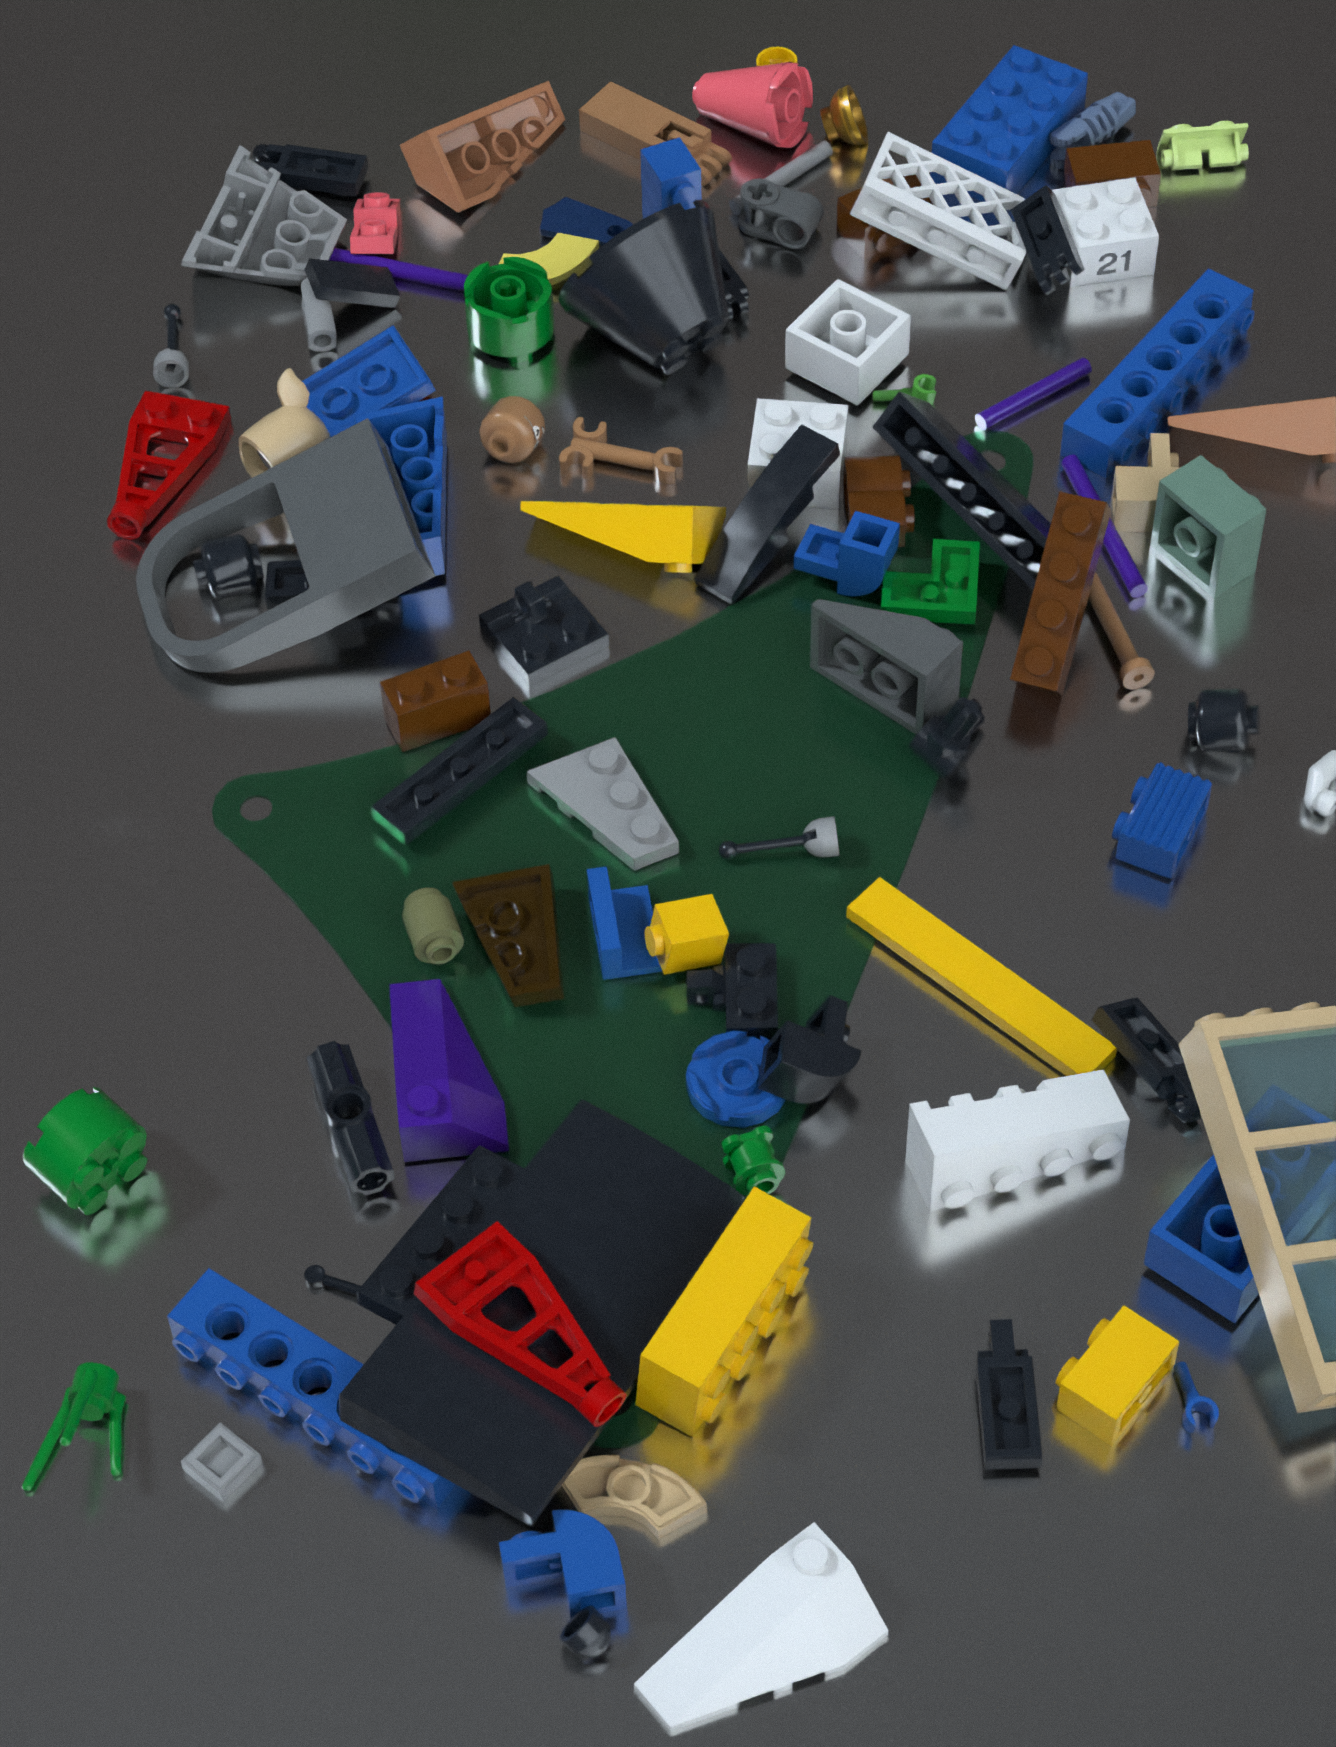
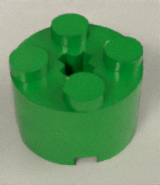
(509, 308)
(86, 1149)

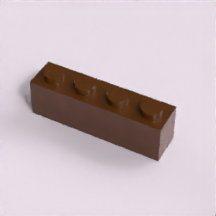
(1060, 593)

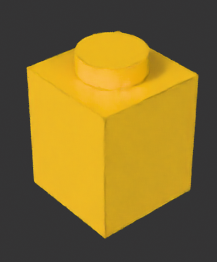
(687, 934)

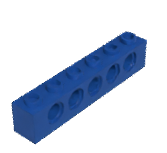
(1157, 373)
(220, 1308)

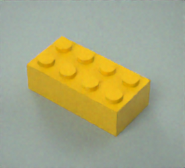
(724, 1312)

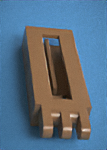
(637, 123)

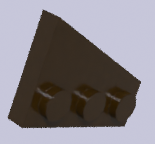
(518, 930)

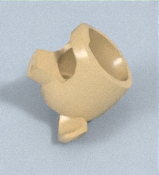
(283, 431)

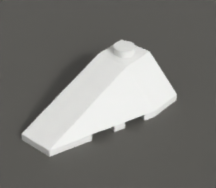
(779, 1626)

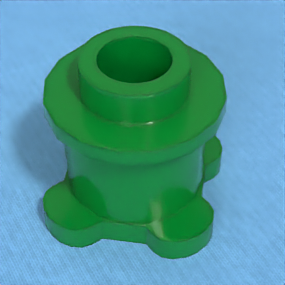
(753, 1161)

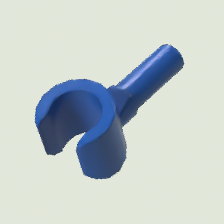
(1193, 1400)

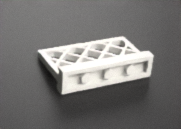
(938, 226)

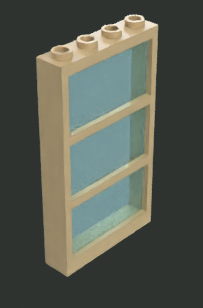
(1272, 1127)

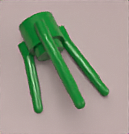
(87, 1399)

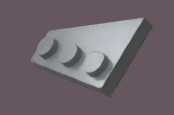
(610, 800)

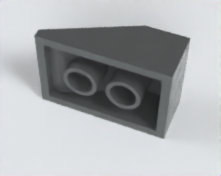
(887, 660)

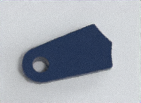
(581, 220)

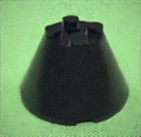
(656, 288)

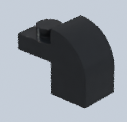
(809, 1060)

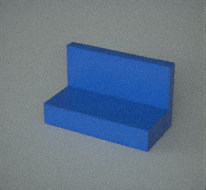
(620, 926)

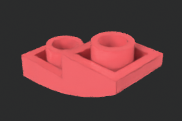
(375, 224)

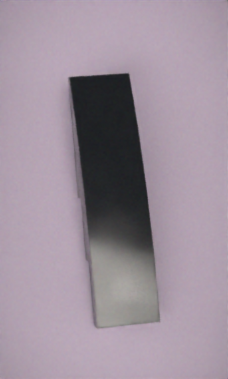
(767, 510)

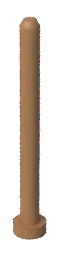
(1135, 670)

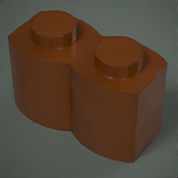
(878, 488)

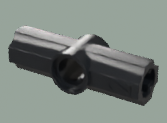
(355, 1139)

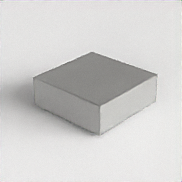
(221, 1462)

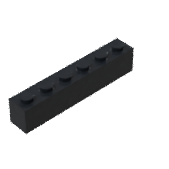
(966, 483)

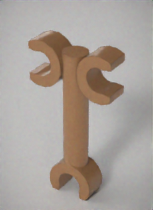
(593, 445)

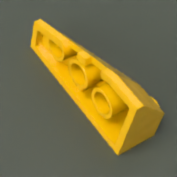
(649, 532)

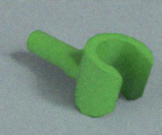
(922, 388)

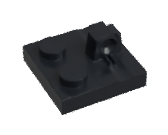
(543, 630)

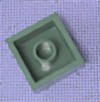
(1208, 526)

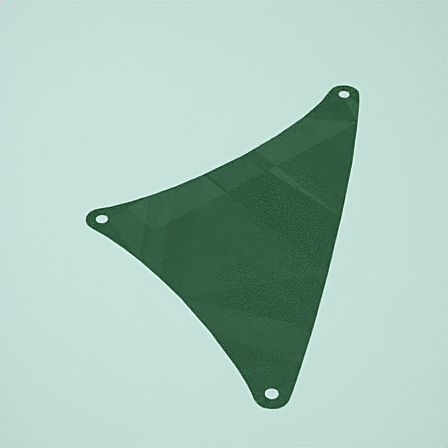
(731, 748)

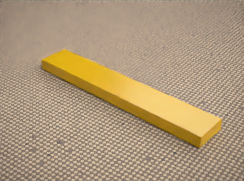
(980, 980)

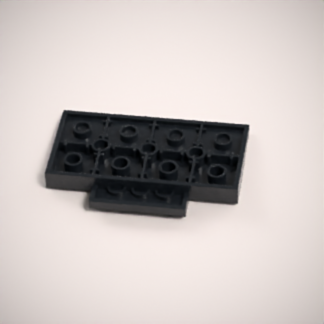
(619, 1238)

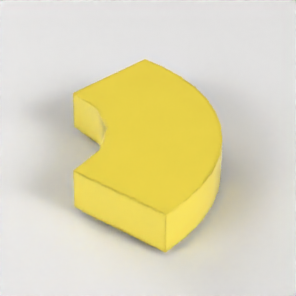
(562, 256)

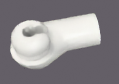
(1317, 795)

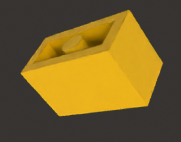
(1115, 1374)

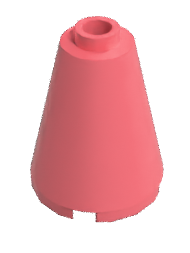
(758, 101)

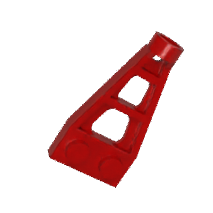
(170, 419)
(483, 1271)

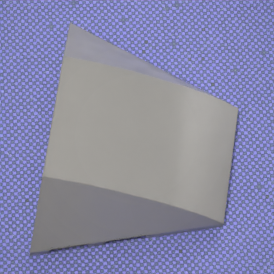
(263, 228)

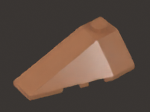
(479, 151)
(1293, 426)

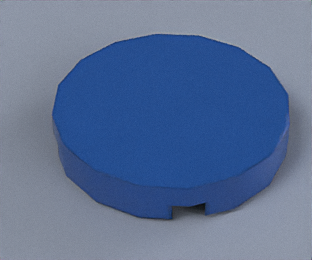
(726, 1078)

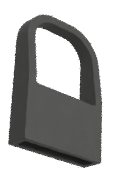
(348, 531)

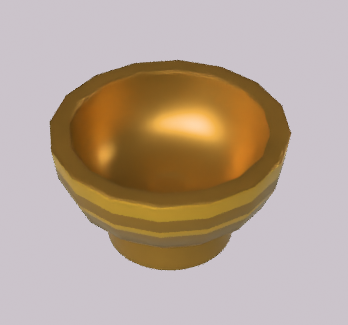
(845, 118)

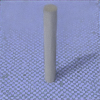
(791, 170)

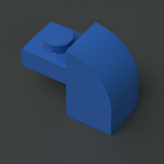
(852, 558)
(577, 1551)

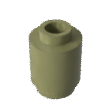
(432, 926)

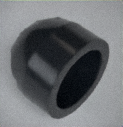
(587, 1633)

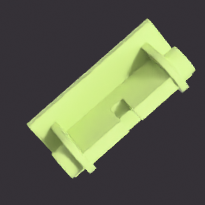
(1183, 145)

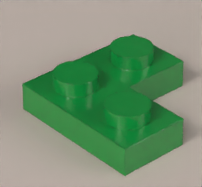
(943, 595)

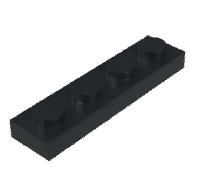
(459, 771)

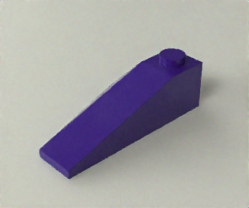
(440, 1079)

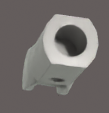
(317, 320)

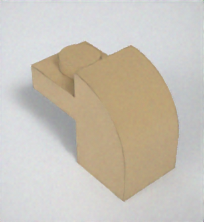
(1137, 487)

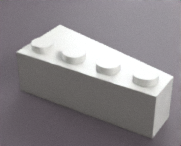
(1012, 1137)

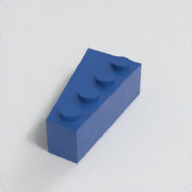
(419, 451)

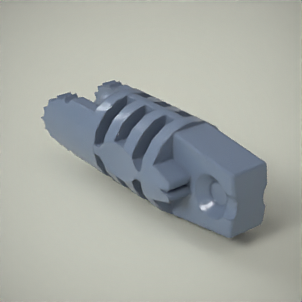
(1092, 125)

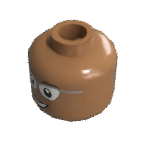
(513, 426)

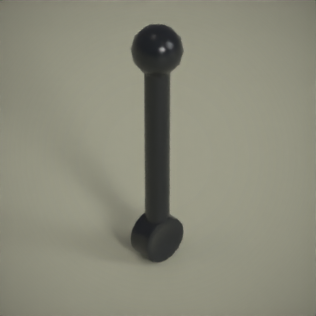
(316, 1278)

